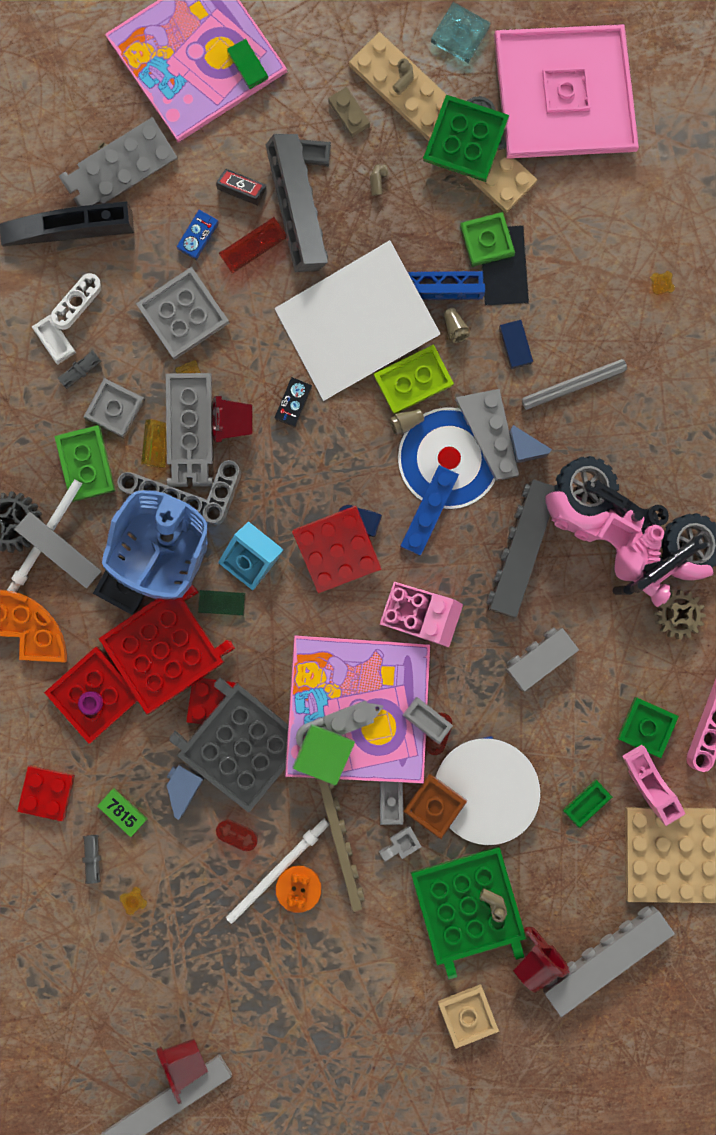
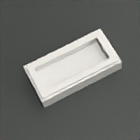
(53, 340)

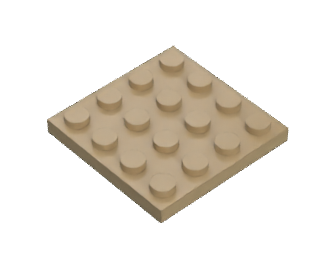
(671, 860)

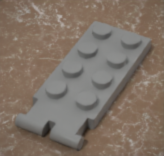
(120, 165)
(189, 428)

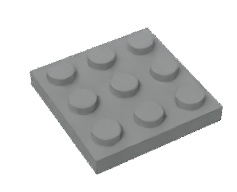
(182, 313)

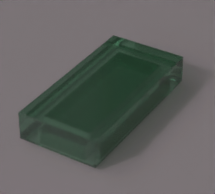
(221, 602)

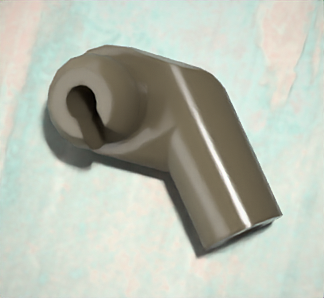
(406, 76)

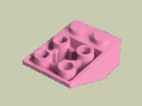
(421, 614)

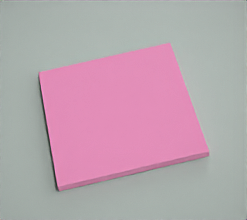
(566, 91)

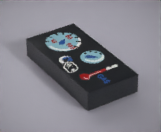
(293, 402)

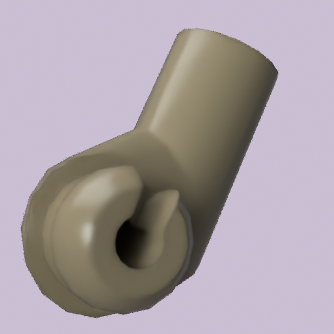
(375, 178)
(496, 903)

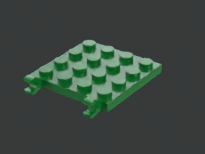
(455, 915)

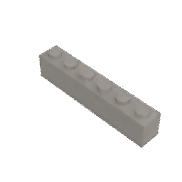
(608, 959)

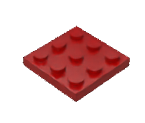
(337, 549)
(97, 675)

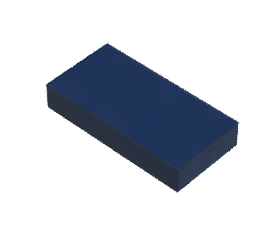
(516, 344)

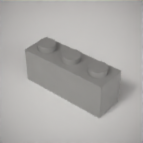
(541, 658)

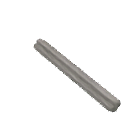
(574, 384)

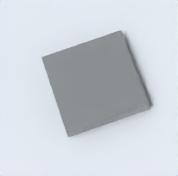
(114, 408)

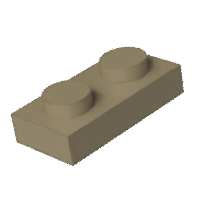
(349, 112)

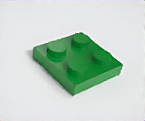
(647, 727)

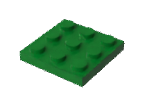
(466, 138)

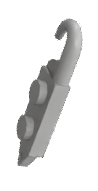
(343, 720)

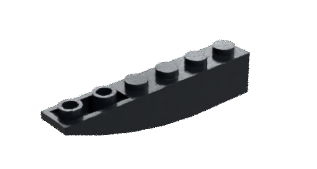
(69, 224)

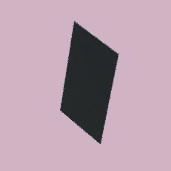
(507, 278)

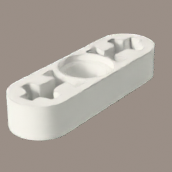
(81, 285)

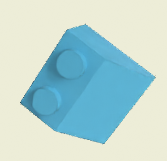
(250, 555)

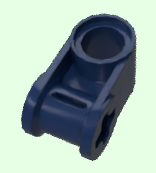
(370, 519)

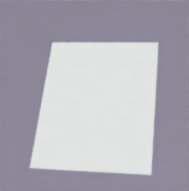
(357, 320)

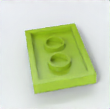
(413, 379)

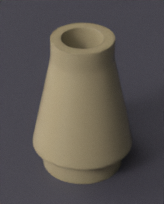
(456, 327)
(405, 421)

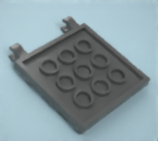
(237, 746)

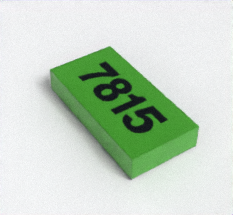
(122, 812)

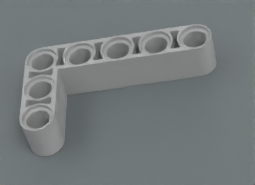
(205, 506)

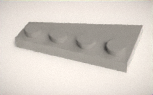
(490, 429)

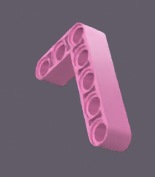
(698, 745)

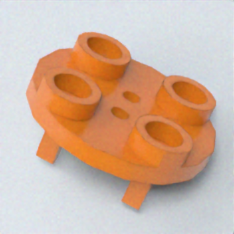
(296, 900)

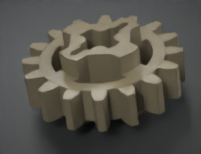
(686, 620)

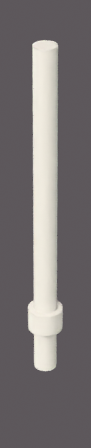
(20, 576)
(309, 838)

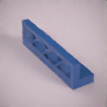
(449, 291)

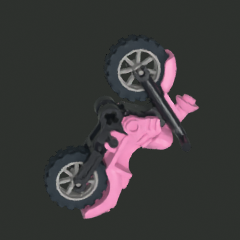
(631, 530)

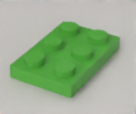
(85, 460)

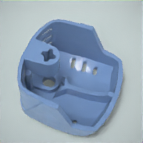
(151, 563)

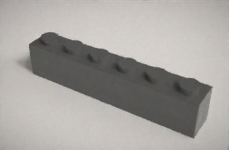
(296, 202)
(522, 550)

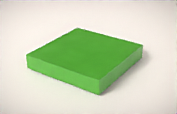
(487, 239)
(323, 754)

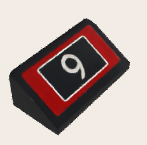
(241, 186)

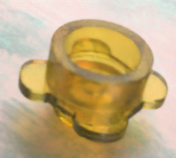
(657, 287)
(131, 907)

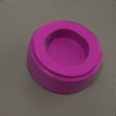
(90, 703)

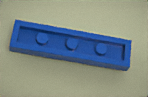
(429, 510)

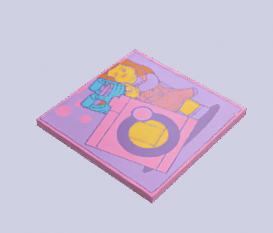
(183, 60)
(343, 672)

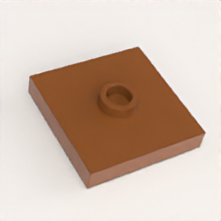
(435, 806)

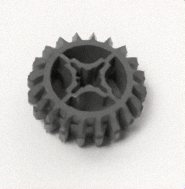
(14, 514)

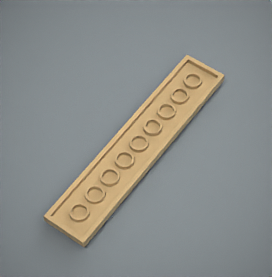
(421, 106)

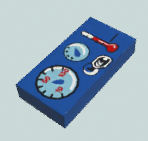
(197, 234)

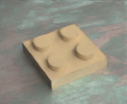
(468, 1016)

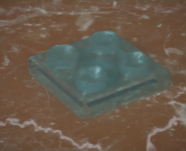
(460, 32)

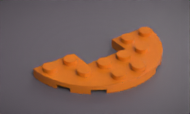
(34, 625)

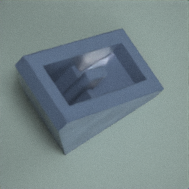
(526, 447)

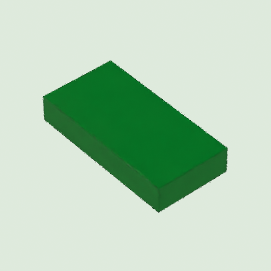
(247, 64)
(587, 803)

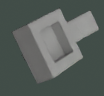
(403, 843)

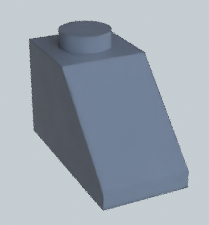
(182, 787)

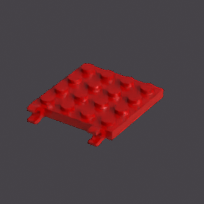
(163, 650)

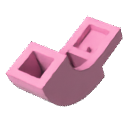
(652, 786)

